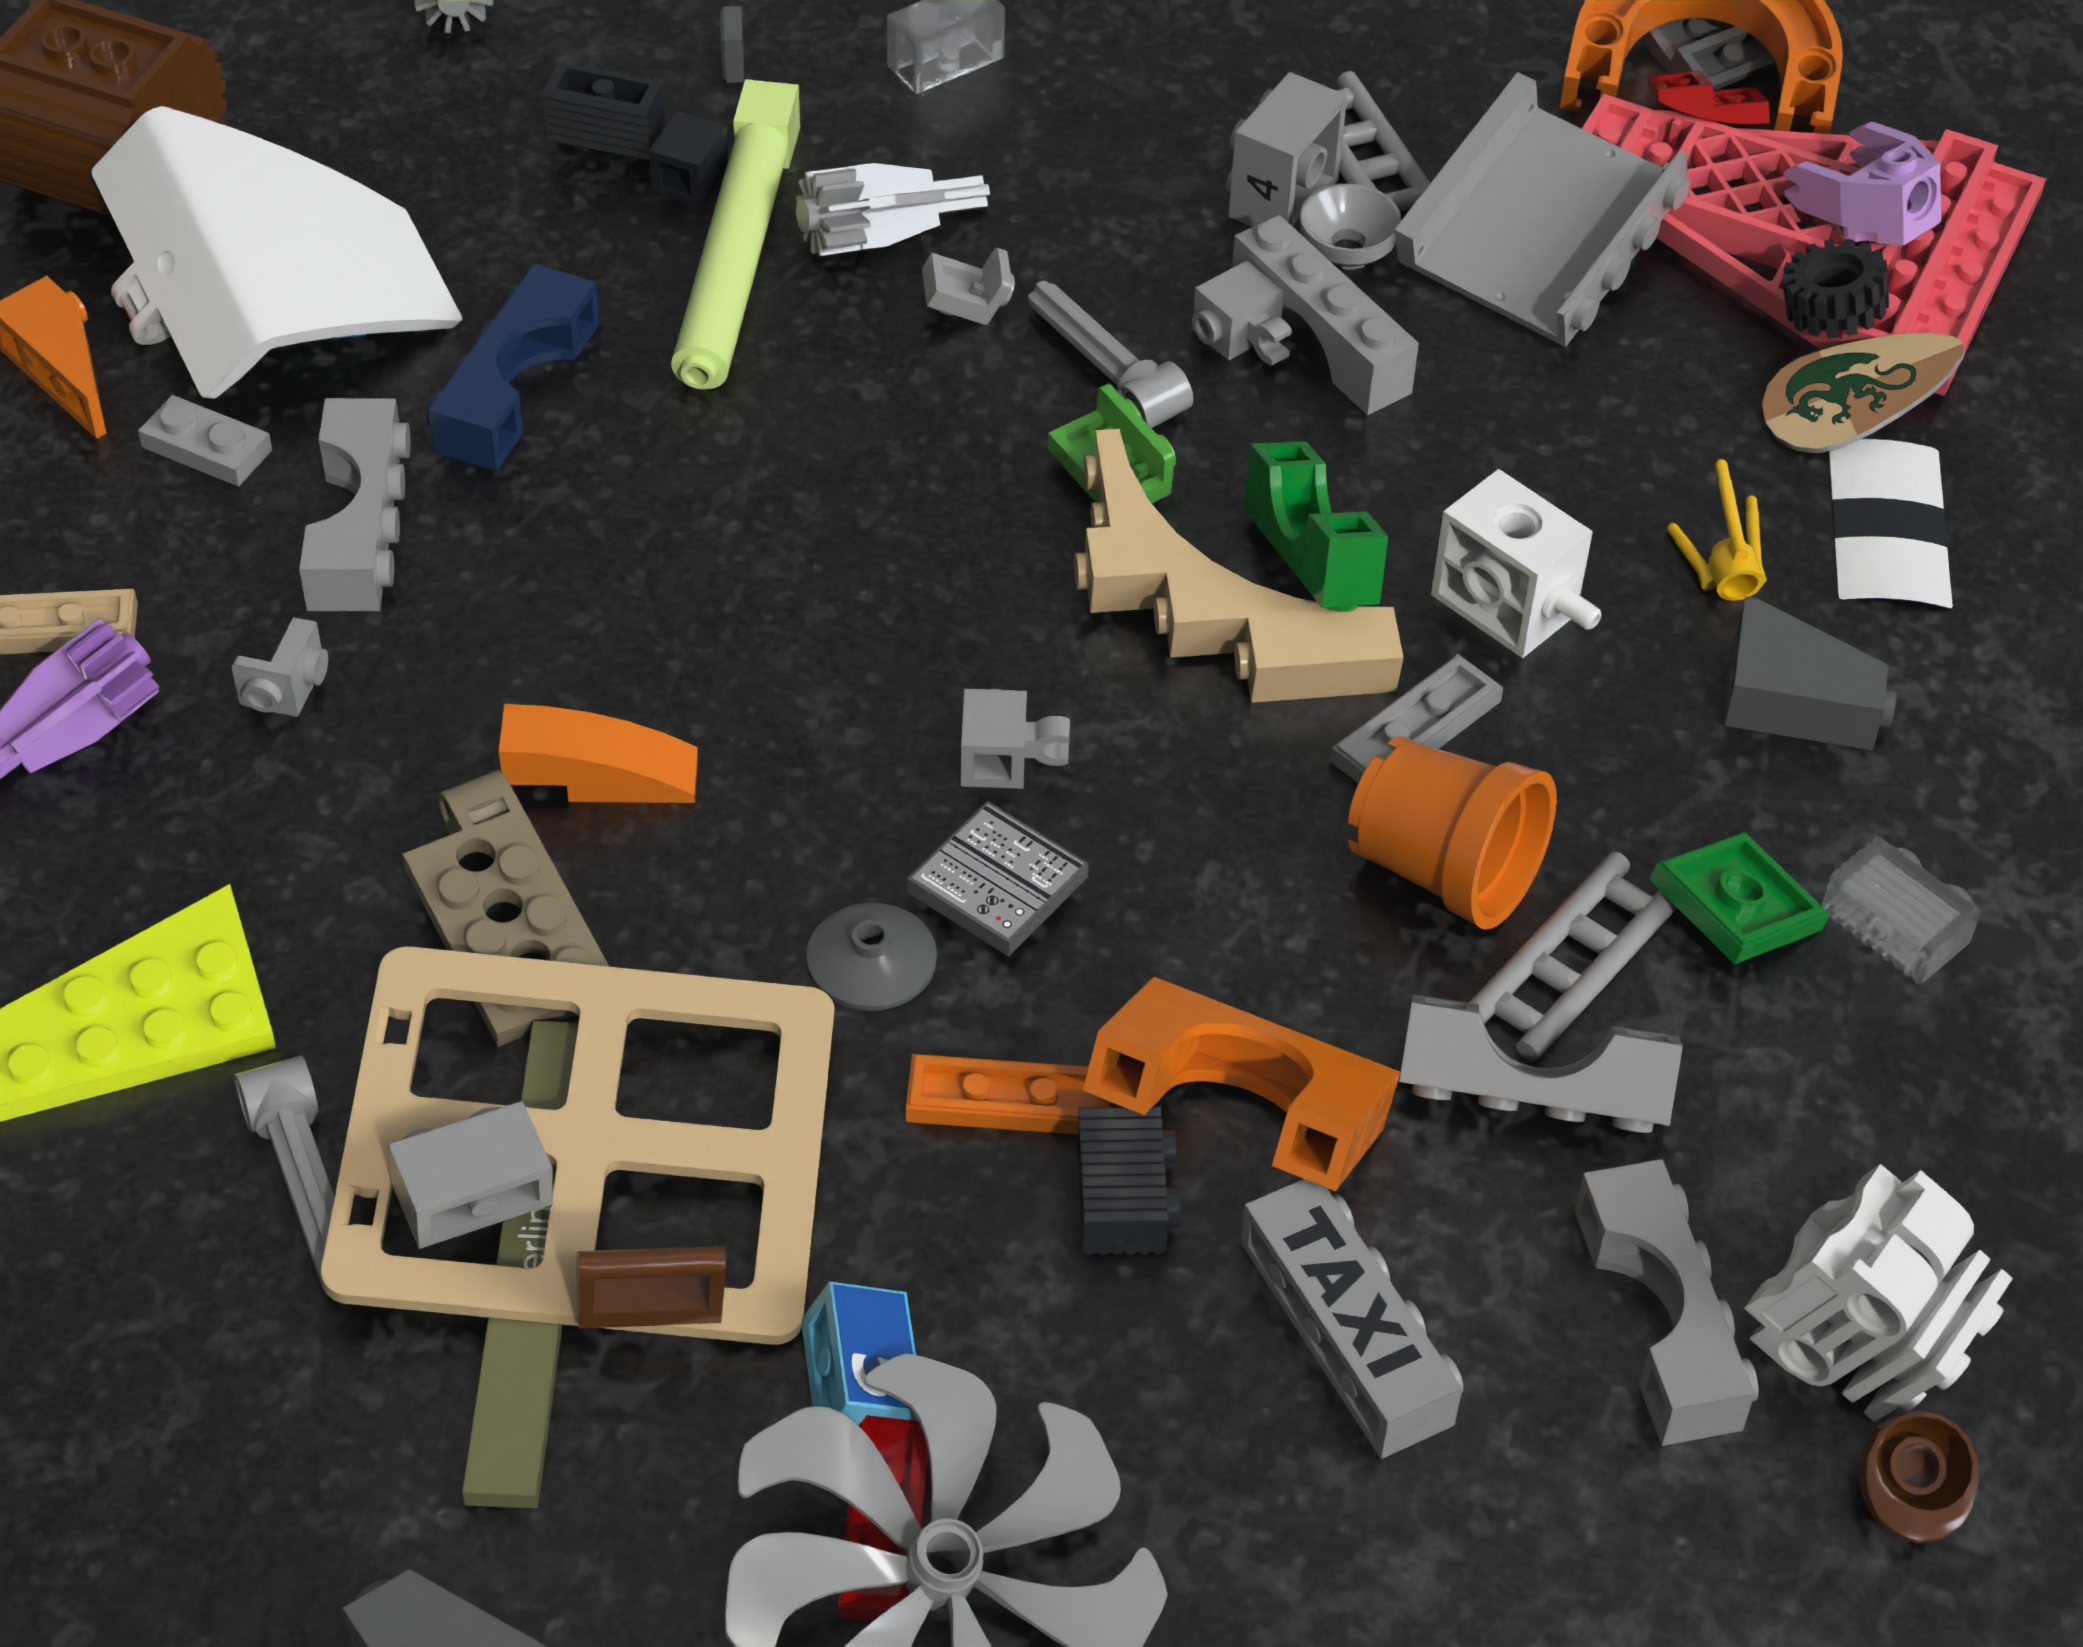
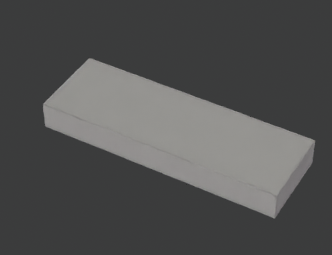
(1426, 714)

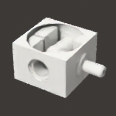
(1513, 564)

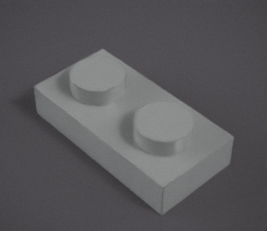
(205, 440)

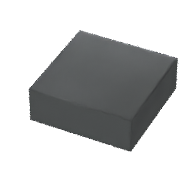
(732, 44)

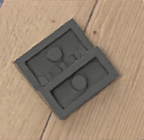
(1709, 46)

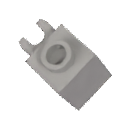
(1241, 313)
(1000, 739)

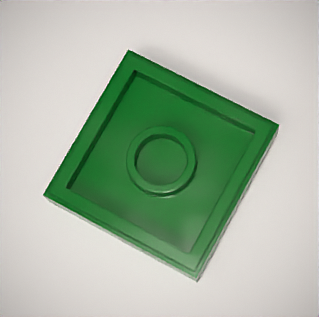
(1739, 897)

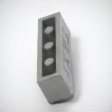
(1352, 1315)

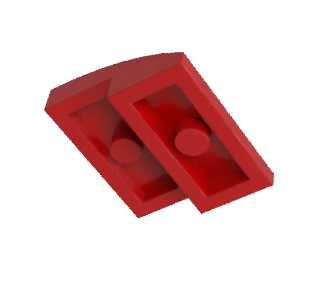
(1695, 96)

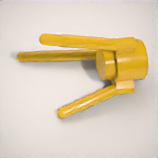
(1734, 565)

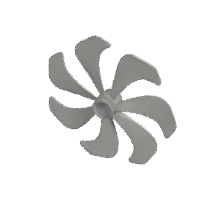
(958, 1419)

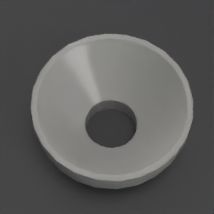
(1350, 214)

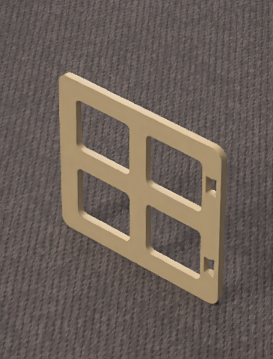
(586, 1137)

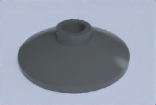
(875, 974)

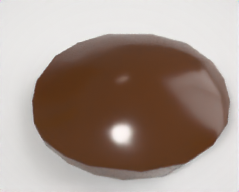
(1919, 1476)

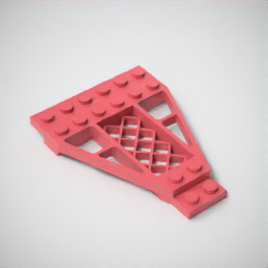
(1934, 281)

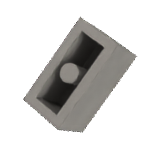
(470, 1173)

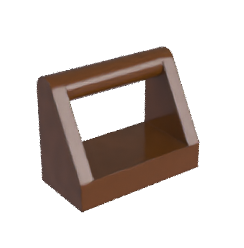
(650, 1286)

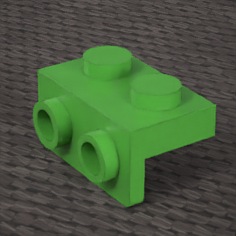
(1148, 453)

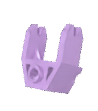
(1883, 202)

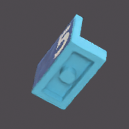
(847, 1337)

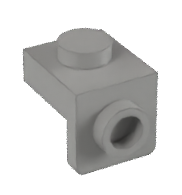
(966, 289)
(289, 677)

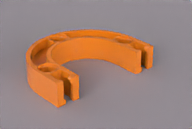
(1795, 32)

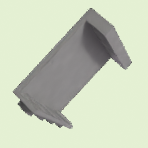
(1538, 216)

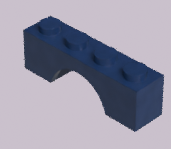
(541, 322)

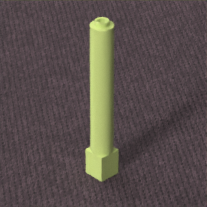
(762, 146)

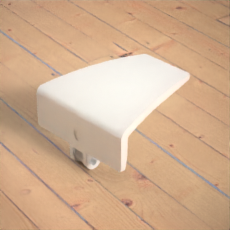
(256, 248)

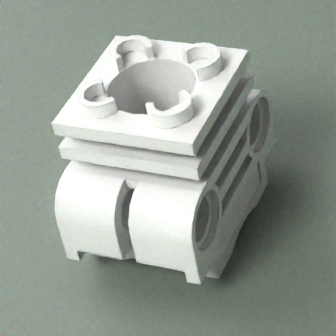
(1879, 1293)

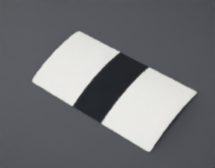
(1890, 522)

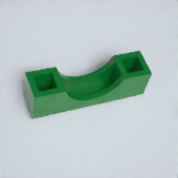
(1331, 553)

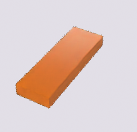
(997, 1094)

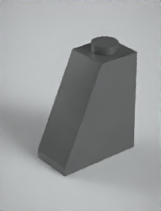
(1804, 682)
(423, 1614)

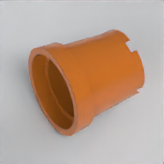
(1455, 826)

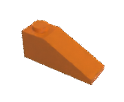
(48, 342)

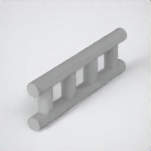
(1377, 128)
(1576, 989)

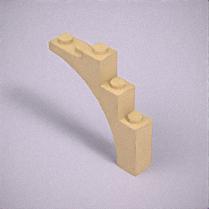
(1278, 641)

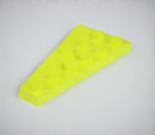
(136, 1013)

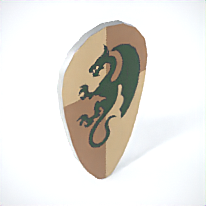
(1856, 388)

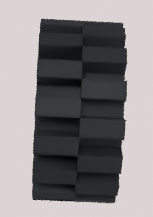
(1836, 288)

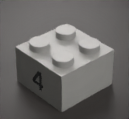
(1285, 151)

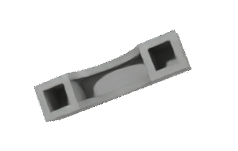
(1364, 346)
(348, 554)
(1624, 1077)
(1641, 1229)

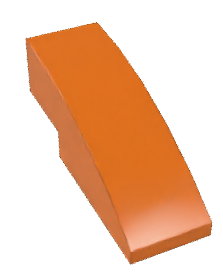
(595, 756)

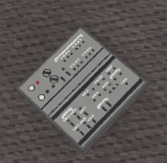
(997, 878)

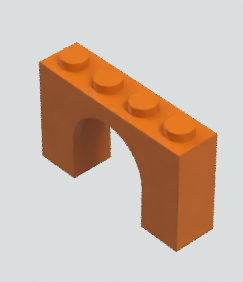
(1178, 1036)

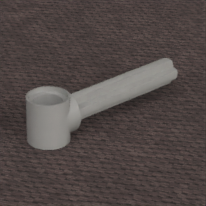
(1154, 388)
(280, 1107)

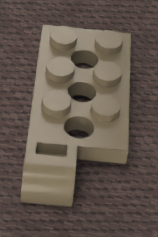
(490, 820)

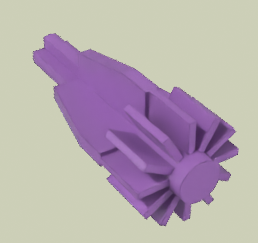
(74, 698)

